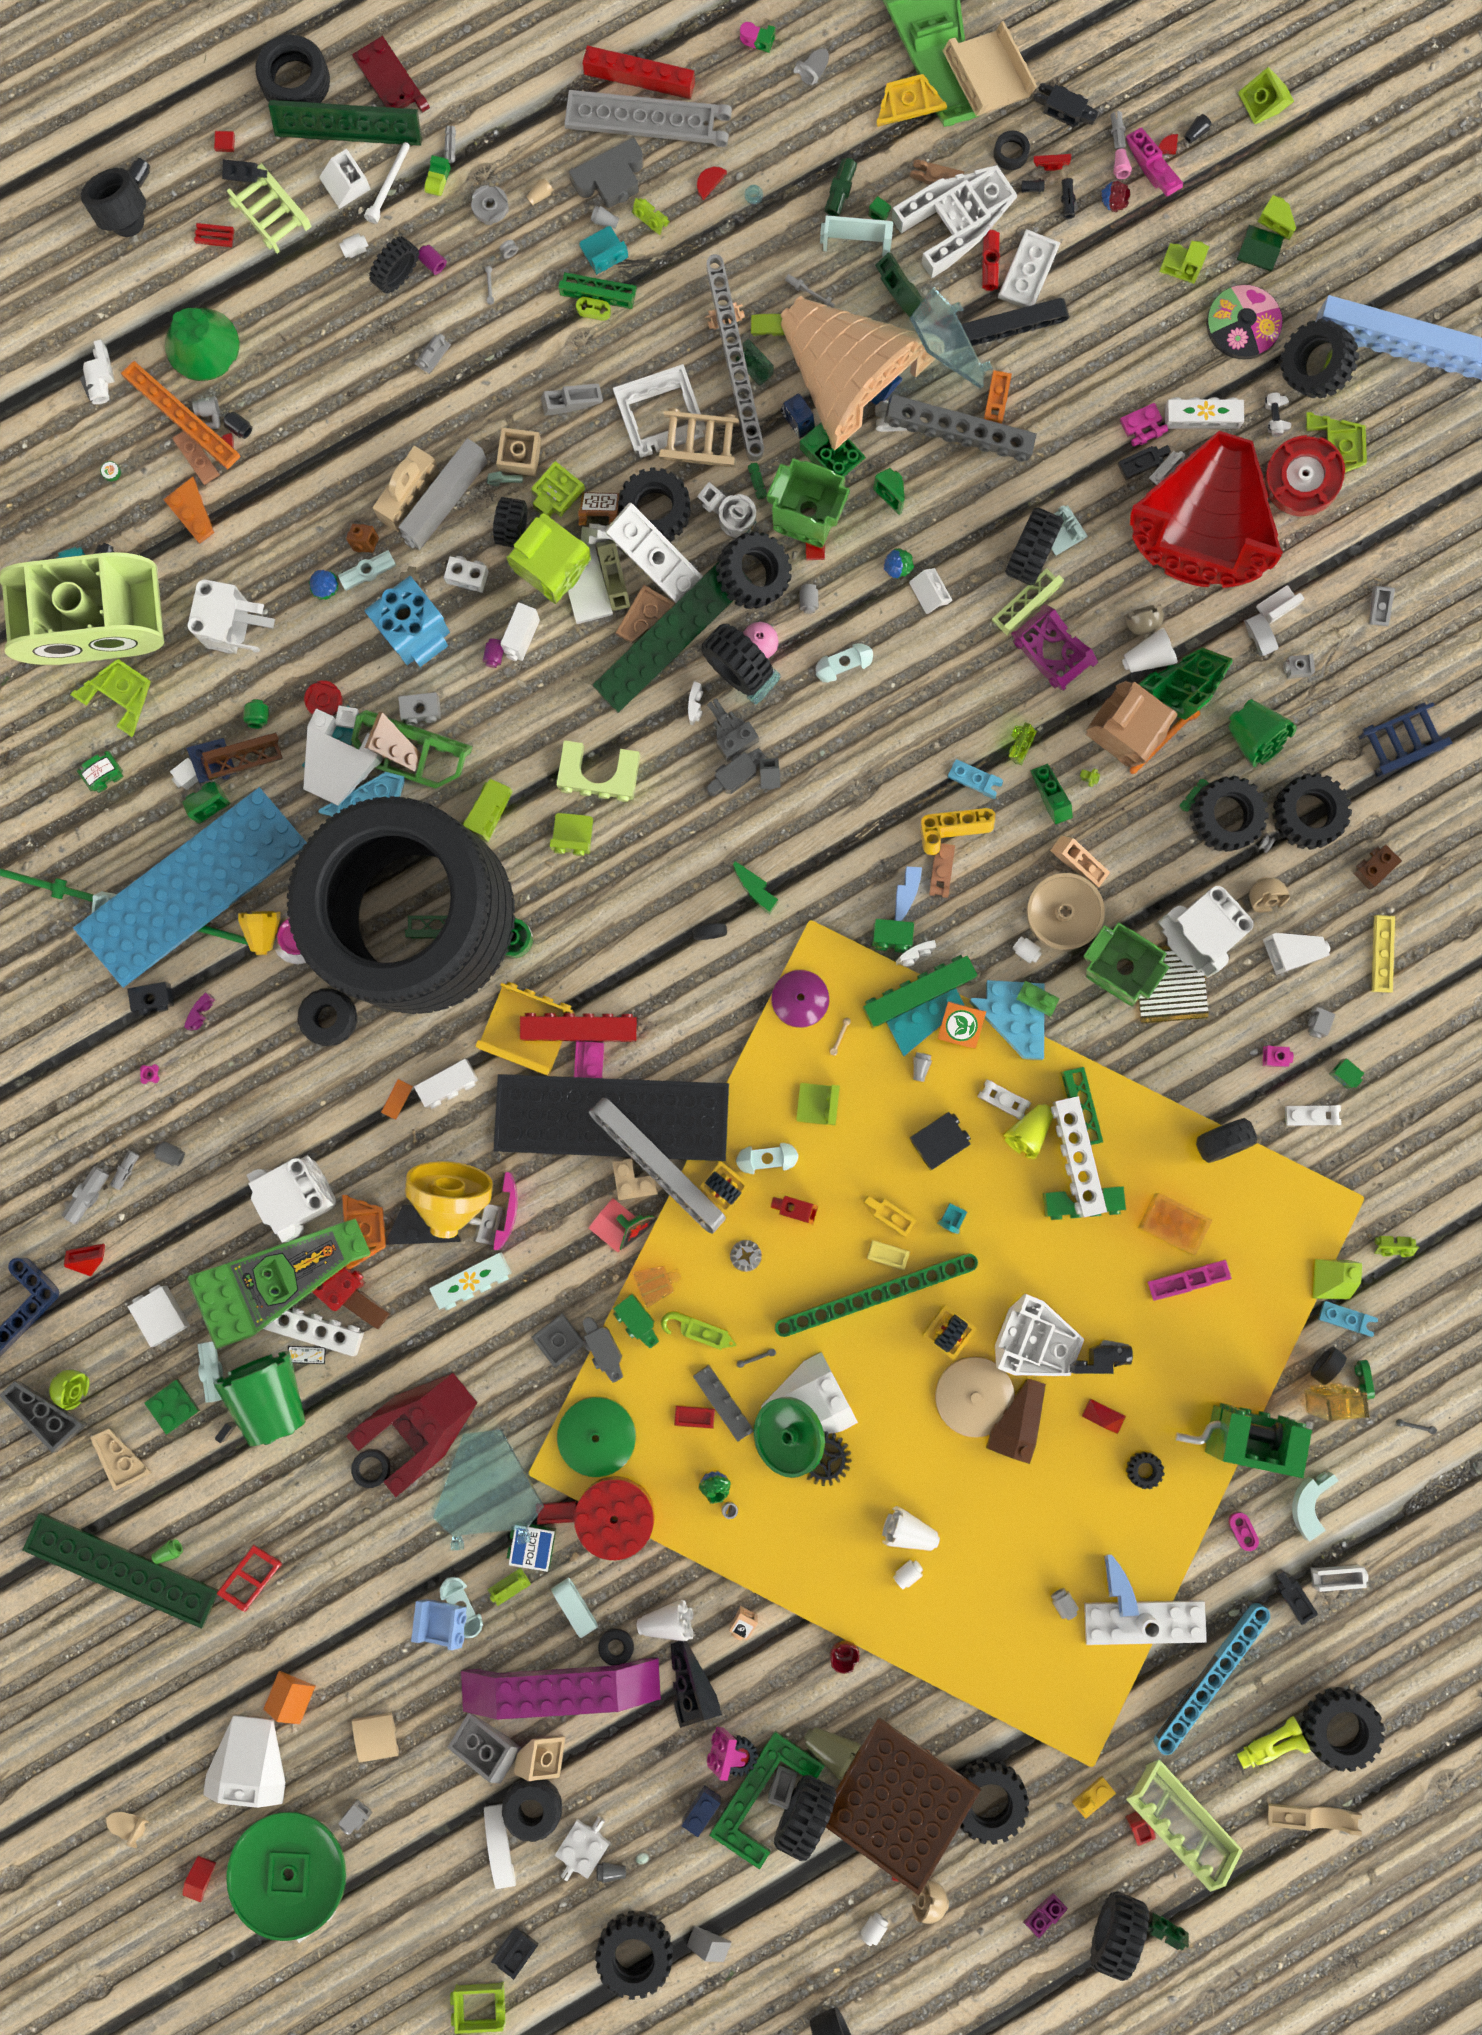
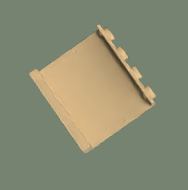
(990, 70)

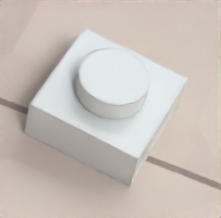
(346, 717)

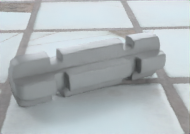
(450, 143)

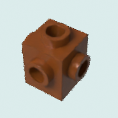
(362, 538)

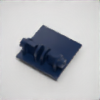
(195, 756)

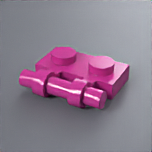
(1140, 420)

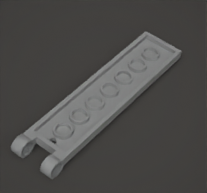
(646, 117)

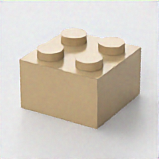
(518, 452)

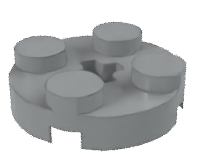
(491, 194)

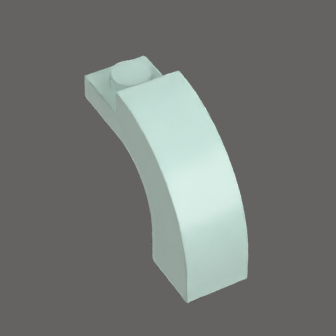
(1304, 1504)

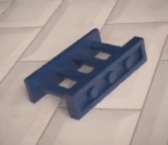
(1403, 757)

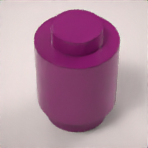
(493, 653)

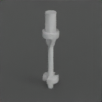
(799, 285)

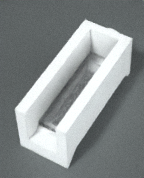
(1339, 1578)

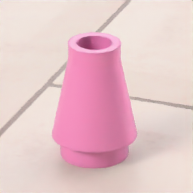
(1121, 165)

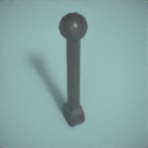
(771, 1352)
(1432, 1430)

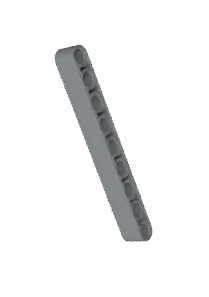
(657, 1165)

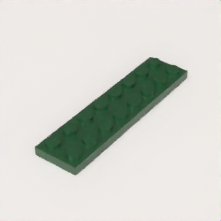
(345, 122)

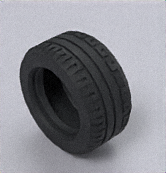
(290, 49)

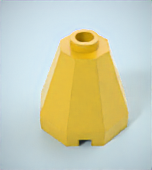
(260, 929)

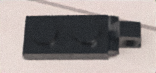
(242, 171)
(1143, 461)
(1295, 1598)

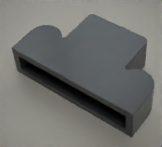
(610, 174)

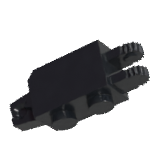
(1065, 105)

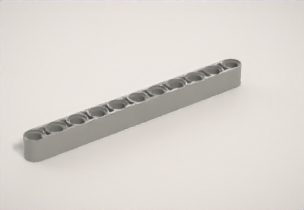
(731, 349)

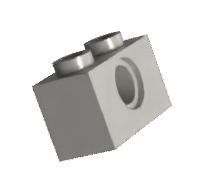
(409, 704)

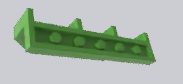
(423, 738)

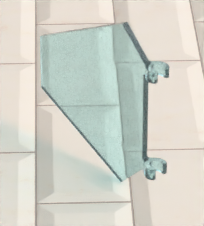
(945, 337)
(487, 1490)

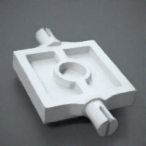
(582, 1848)

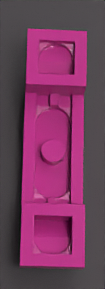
(502, 1236)

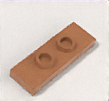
(196, 457)

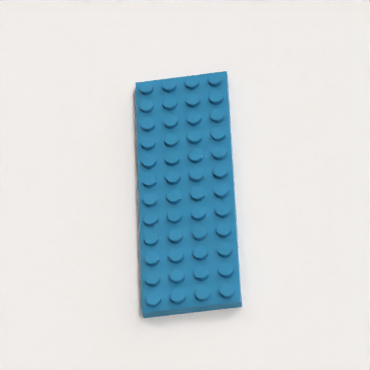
(190, 887)

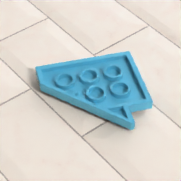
(381, 786)
(1013, 1019)

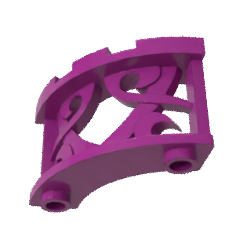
(1053, 622)

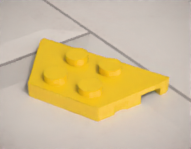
(908, 100)

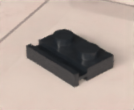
(514, 1952)

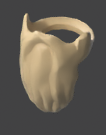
(126, 1826)

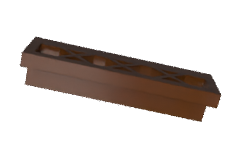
(239, 749)

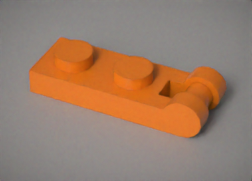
(997, 396)

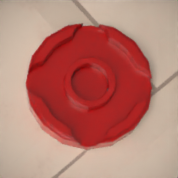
(324, 697)

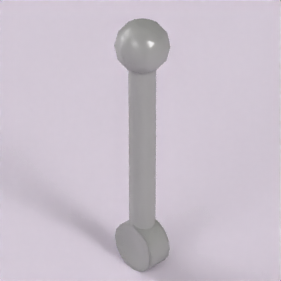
(490, 300)

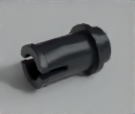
(1033, 186)

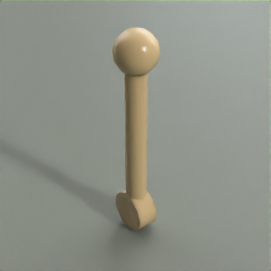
(834, 1051)

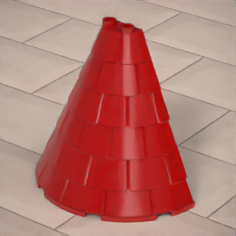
(1210, 517)

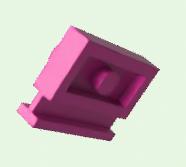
(589, 1059)

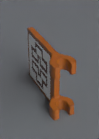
(598, 505)

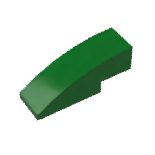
(755, 888)

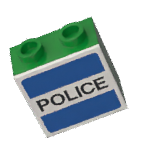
(535, 1554)

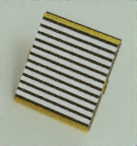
(1178, 995)

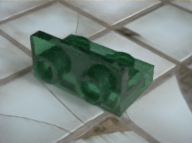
(757, 364)

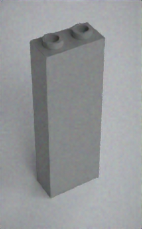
(443, 494)

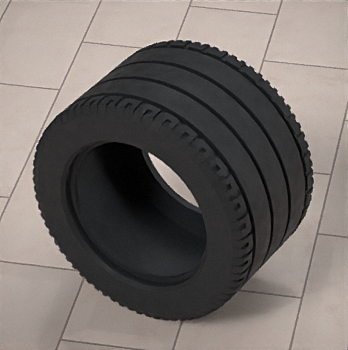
(336, 873)

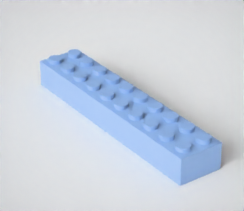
(1406, 337)

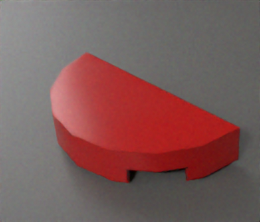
(1052, 162)
(709, 180)

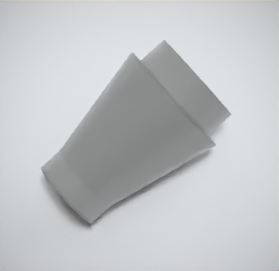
(603, 217)
(921, 1066)

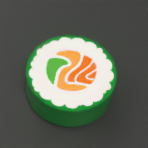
(110, 471)

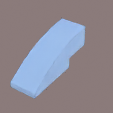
(906, 893)
(1121, 1588)

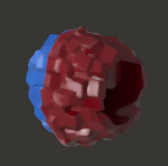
(1116, 196)

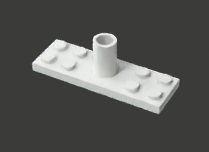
(653, 552)
(1169, 1623)

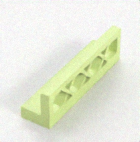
(1032, 604)

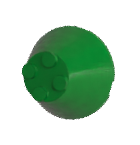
(201, 343)

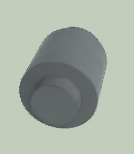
(169, 1153)

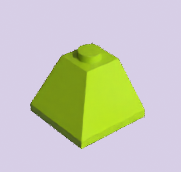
(1265, 96)
(1336, 1278)

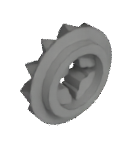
(748, 1246)

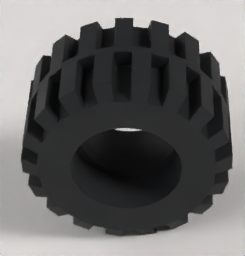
(509, 521)

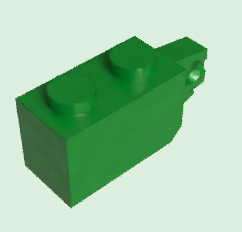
(637, 1320)

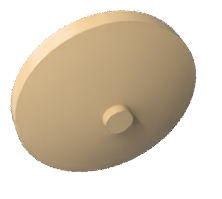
(1065, 911)
(973, 1396)

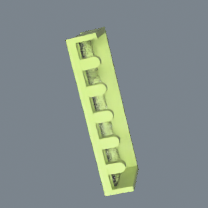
(1185, 1826)

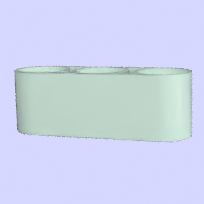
(574, 1607)

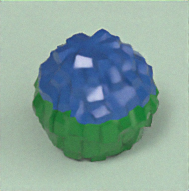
(898, 563)
(323, 584)
(715, 1487)

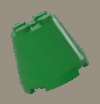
(1260, 732)

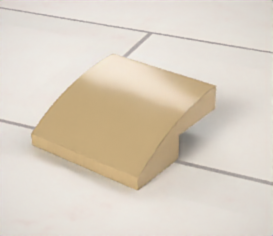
(375, 1737)

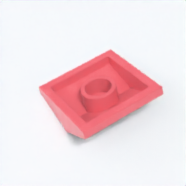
(608, 1227)

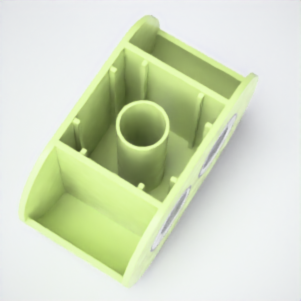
(82, 608)

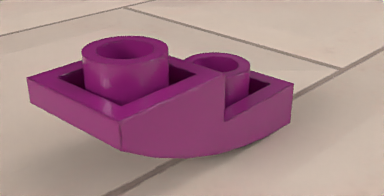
(195, 1017)
(1044, 1915)

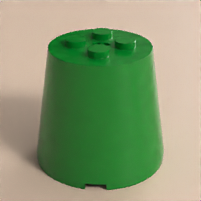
(263, 1398)

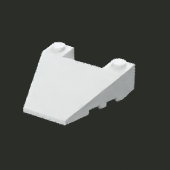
(331, 765)

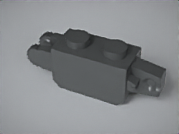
(736, 773)
(603, 1348)

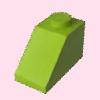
(1278, 217)

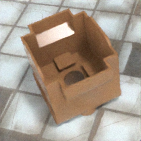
(1131, 724)

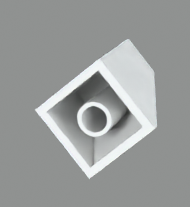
(1294, 951)

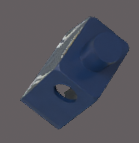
(796, 413)

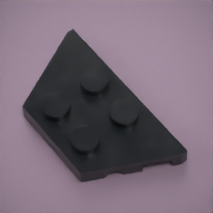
(412, 1229)

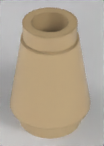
(540, 191)

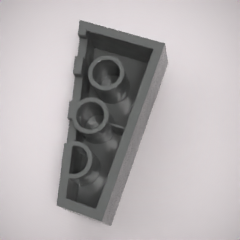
(43, 1417)

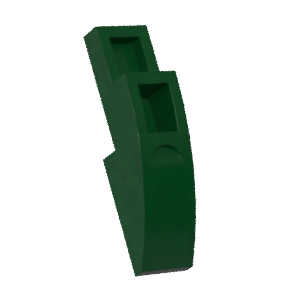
(898, 284)

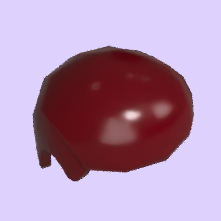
(844, 1656)

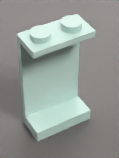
(857, 230)

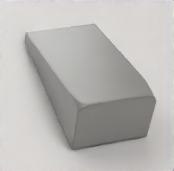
(1381, 605)

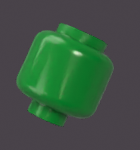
(256, 714)

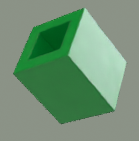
(1347, 1074)

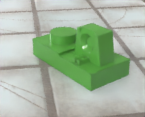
(1037, 998)

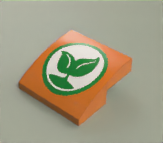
(961, 1025)

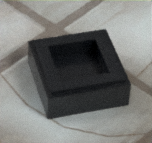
(225, 1432)

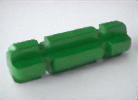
(757, 481)
(1186, 804)

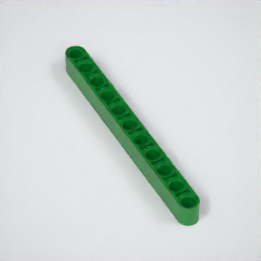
(886, 1295)

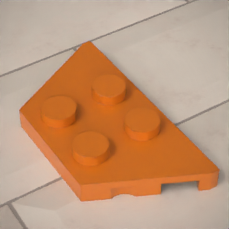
(371, 1223)

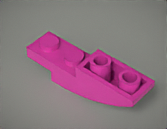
(1151, 162)

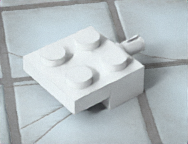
(594, 534)

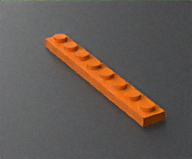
(180, 415)

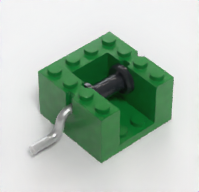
(1255, 1440)

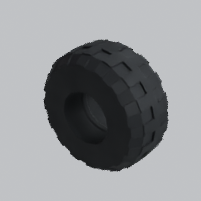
(312, 1006)
(1226, 1140)
(530, 1828)

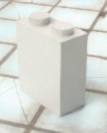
(520, 632)
(158, 1315)

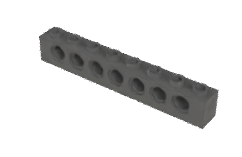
(1024, 439)

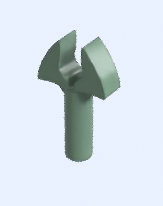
(496, 478)

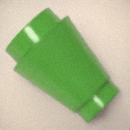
(169, 1551)

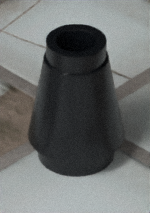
(1198, 128)

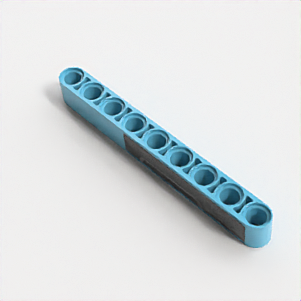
(1202, 1683)

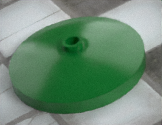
(601, 1418)
(789, 1437)

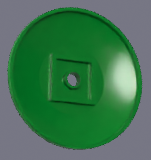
(265, 1897)

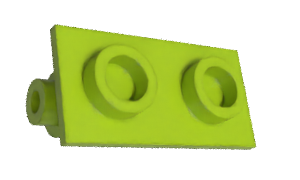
(644, 211)
(1386, 1247)
(508, 1587)

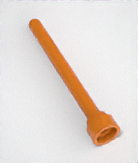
(1171, 732)

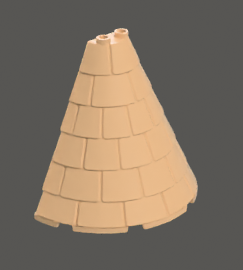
(847, 360)

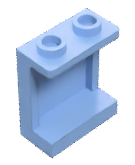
(439, 1623)

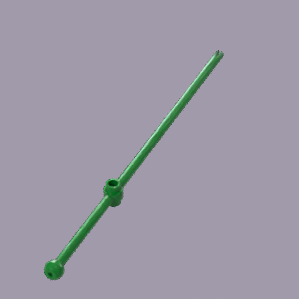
(59, 889)

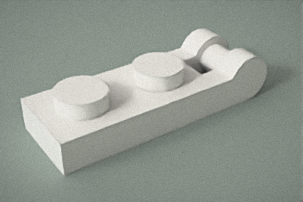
(1311, 1115)

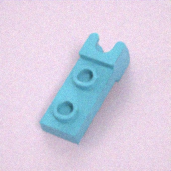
(974, 778)
(1346, 1318)

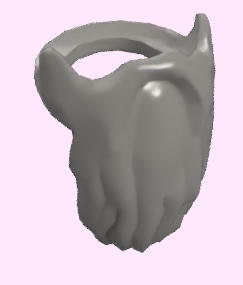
(813, 66)

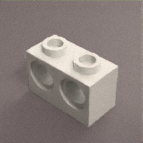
(464, 578)

